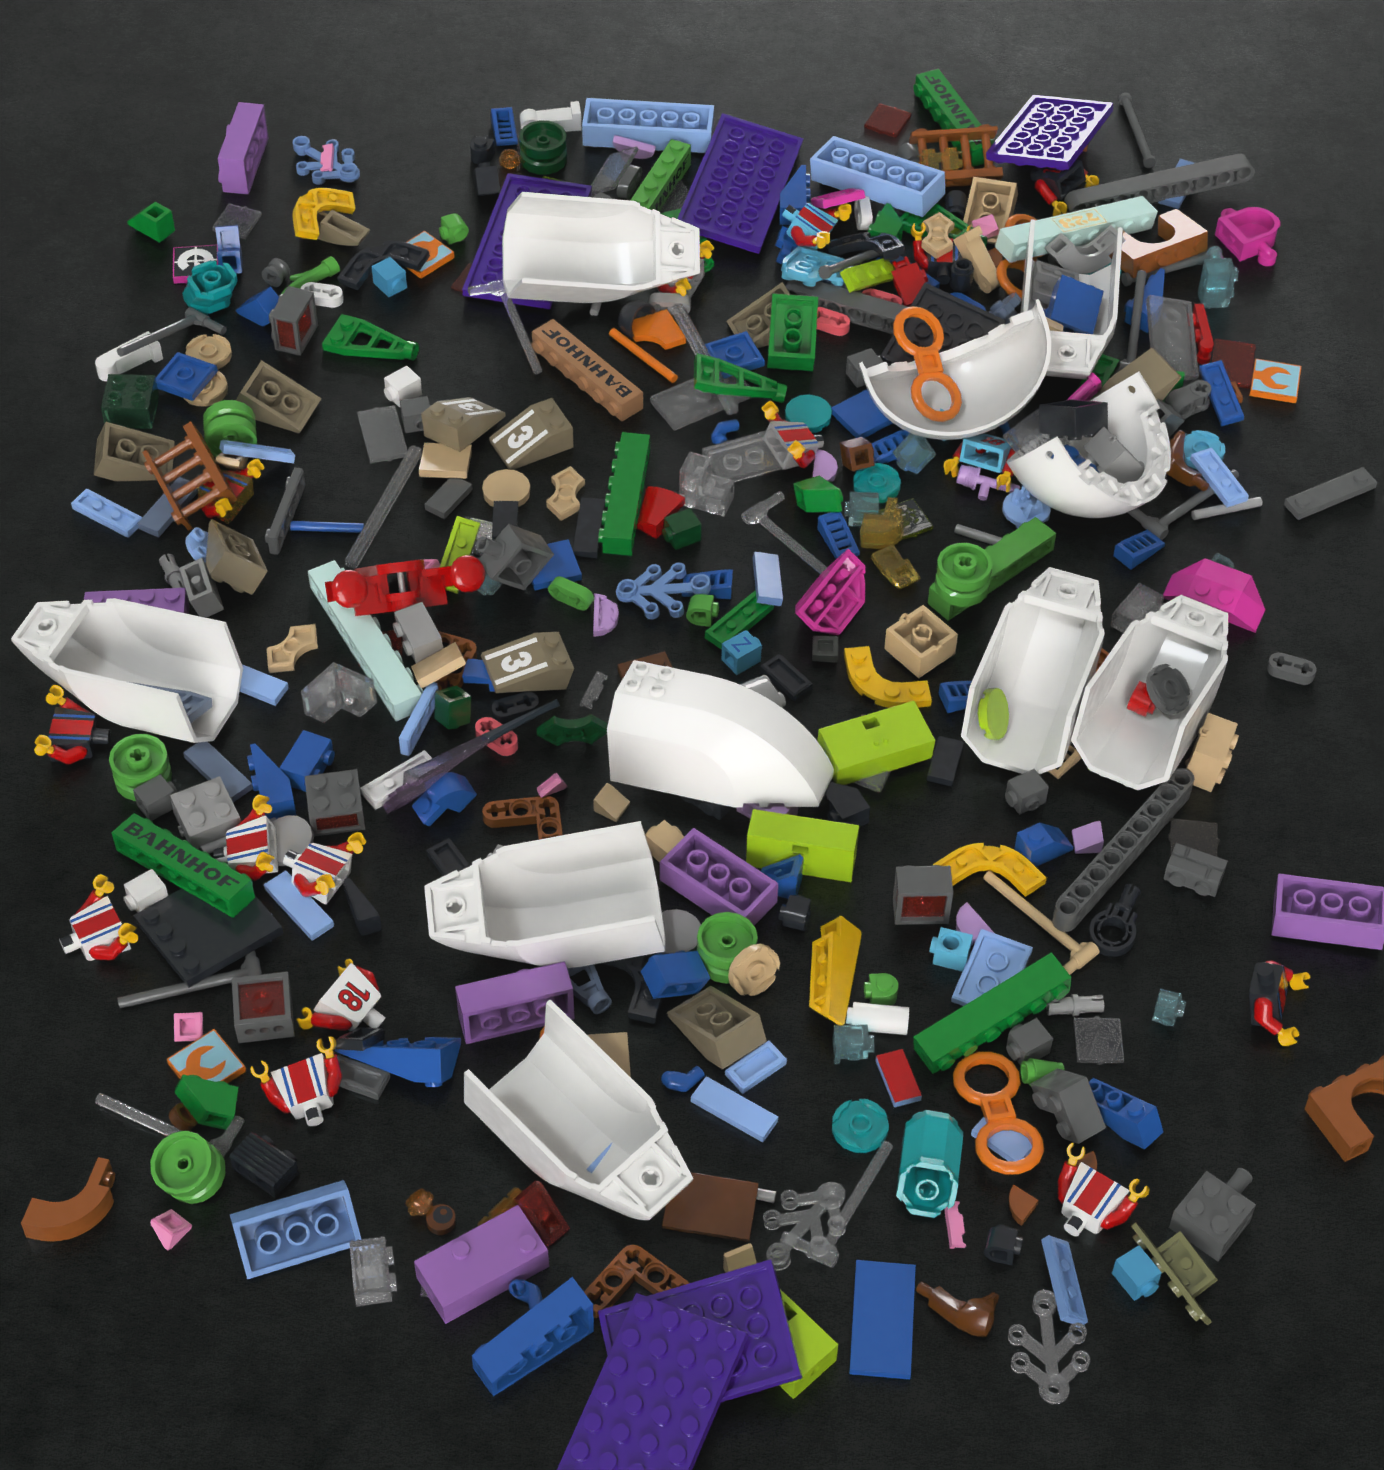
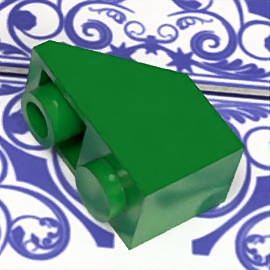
(154, 222)
(887, 222)
(818, 495)
(207, 1100)

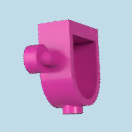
(1249, 233)

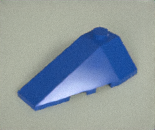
(420, 1061)

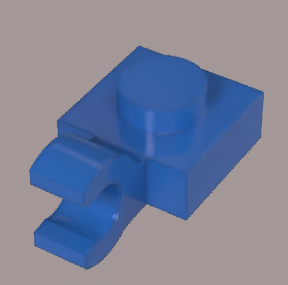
(786, 244)

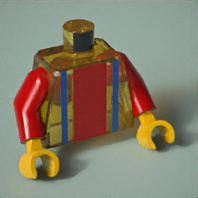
(242, 486)

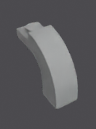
(1084, 258)

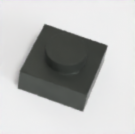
(825, 649)

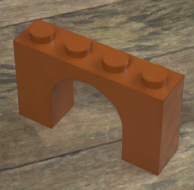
(1182, 237)
(1334, 1112)

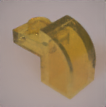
(882, 530)

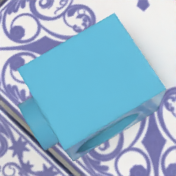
(956, 940)

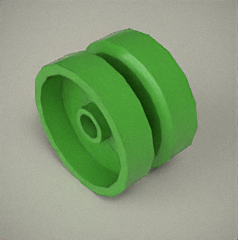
(228, 421)
(963, 574)
(138, 761)
(721, 940)
(187, 1167)

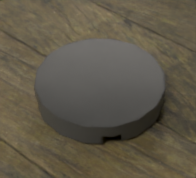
(1167, 689)

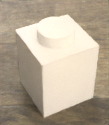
(402, 385)
(144, 891)

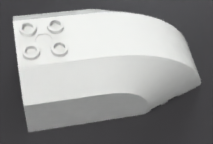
(592, 248)
(1078, 353)
(106, 645)
(1042, 663)
(711, 741)
(1149, 748)
(554, 900)
(568, 1108)

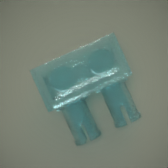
(1217, 280)

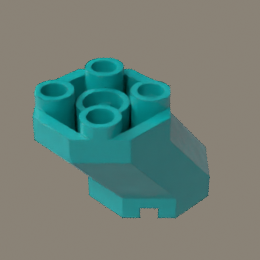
(210, 287)
(930, 1163)

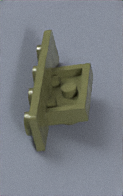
(1184, 1267)

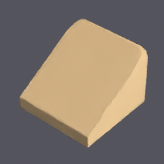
(610, 803)
(739, 1258)

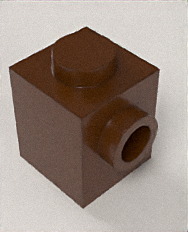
(857, 454)

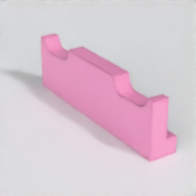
(327, 157)
(955, 1226)

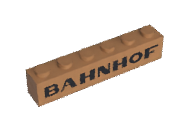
(587, 370)

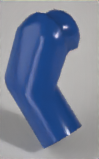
(718, 435)
(681, 1081)
(525, 1292)

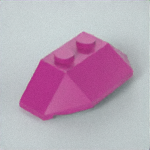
(1221, 589)
(834, 596)

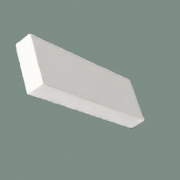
(377, 791)

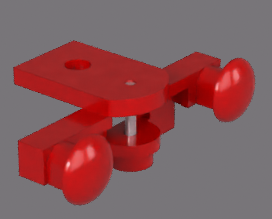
(368, 588)

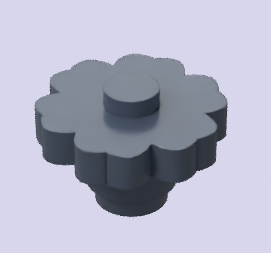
(1006, 307)

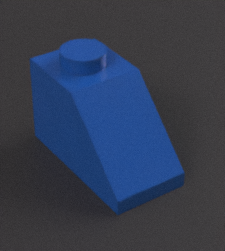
(259, 306)
(1042, 843)

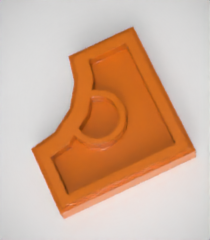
(658, 329)

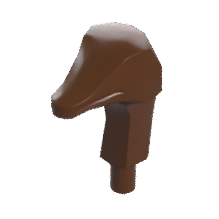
(1178, 467)
(973, 1316)

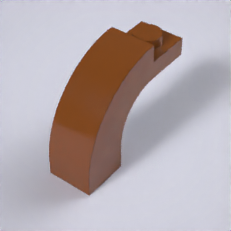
(74, 1216)

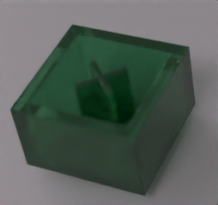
(130, 400)

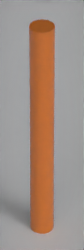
(643, 355)

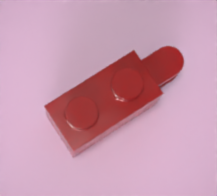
(908, 280)

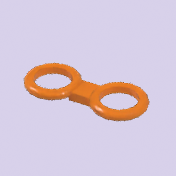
(1004, 264)
(927, 363)
(998, 1113)

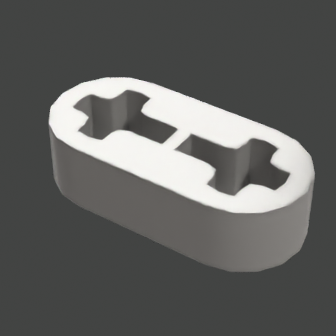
(664, 301)

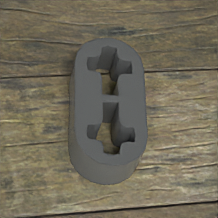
(629, 182)
(1291, 668)

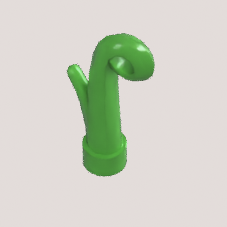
(327, 268)

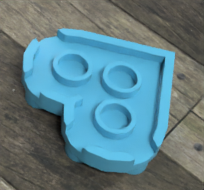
(804, 265)

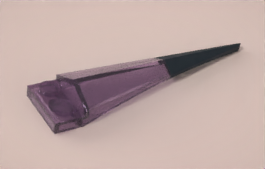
(424, 775)

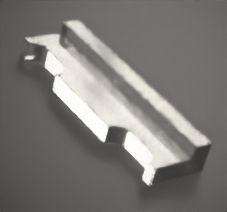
(593, 690)

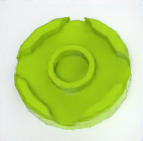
(993, 713)

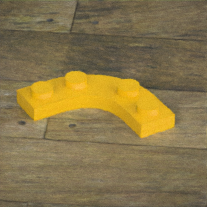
(316, 201)
(884, 692)
(1000, 860)

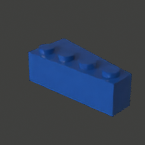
(535, 1337)

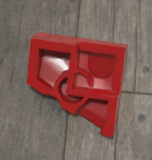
(655, 507)

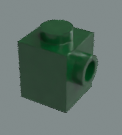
(682, 529)
(452, 707)

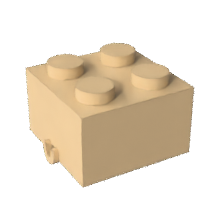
(920, 641)
(1212, 751)

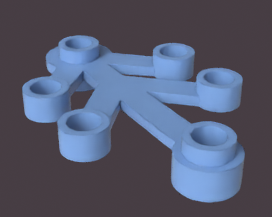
(346, 172)
(634, 590)

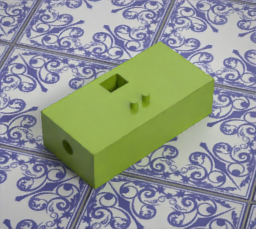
(877, 742)
(826, 845)
(813, 1347)

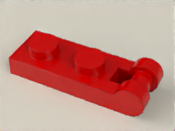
(1202, 334)

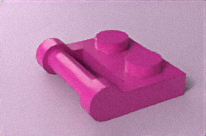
(1088, 388)

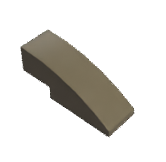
(340, 229)

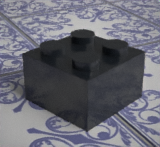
(1073, 418)

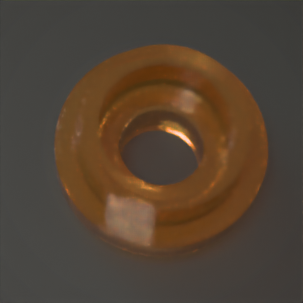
(509, 159)
(419, 1202)

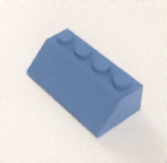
(295, 1229)

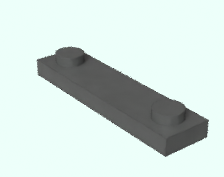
(1330, 493)
(277, 533)

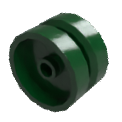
(543, 147)

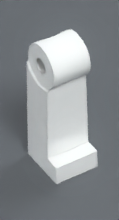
(567, 117)
(114, 364)

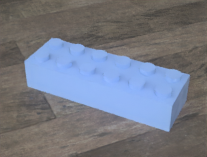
(647, 123)
(880, 175)

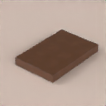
(713, 1208)

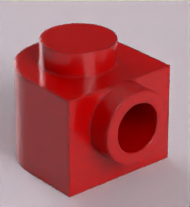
(1140, 701)

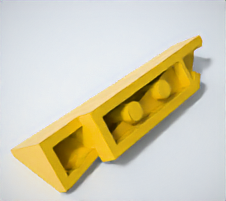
(834, 968)

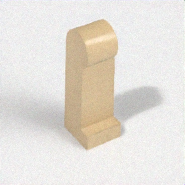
(972, 248)

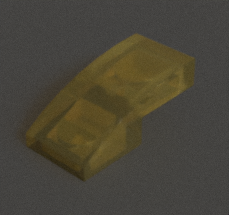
(894, 568)

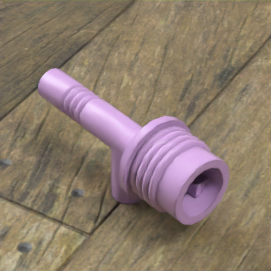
(970, 476)

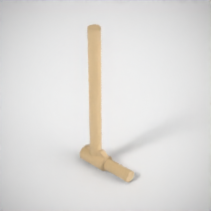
(1080, 953)

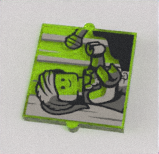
(914, 519)

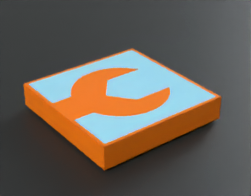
(438, 252)
(1275, 381)
(207, 1058)

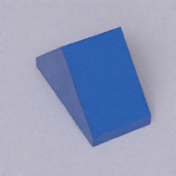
(787, 875)

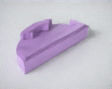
(645, 150)
(825, 465)
(605, 615)
(970, 922)

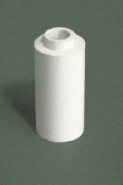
(879, 1017)

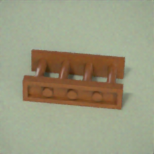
(965, 176)
(210, 473)

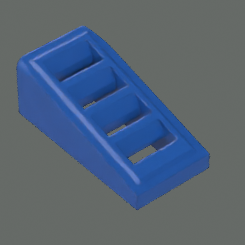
(504, 114)
(891, 442)
(833, 522)
(1131, 560)
(722, 583)
(947, 694)

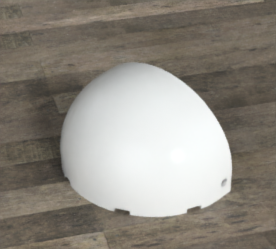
(992, 372)
(1081, 488)

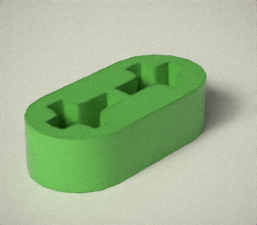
(571, 593)

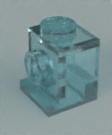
(851, 1042)

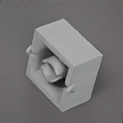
(1113, 457)
(204, 812)

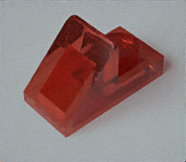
(542, 1213)

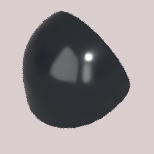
(628, 313)

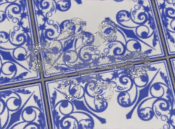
(806, 1220)
(1049, 1353)

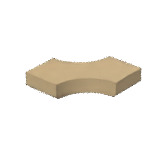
(937, 241)
(564, 501)
(285, 654)

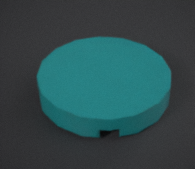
(810, 410)
(878, 479)
(860, 1125)

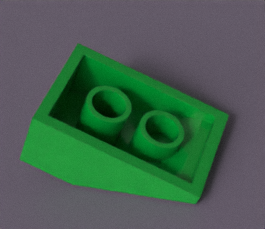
(792, 332)

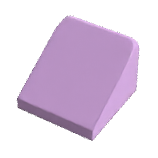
(1088, 838)

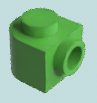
(453, 228)
(702, 610)
(881, 989)

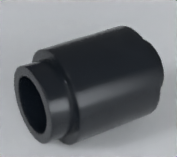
(956, 203)
(961, 275)

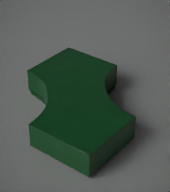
(562, 730)

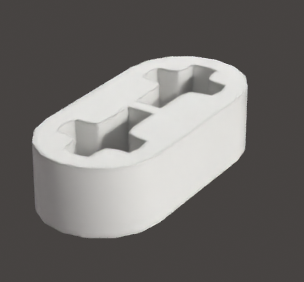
(863, 213)
(325, 294)

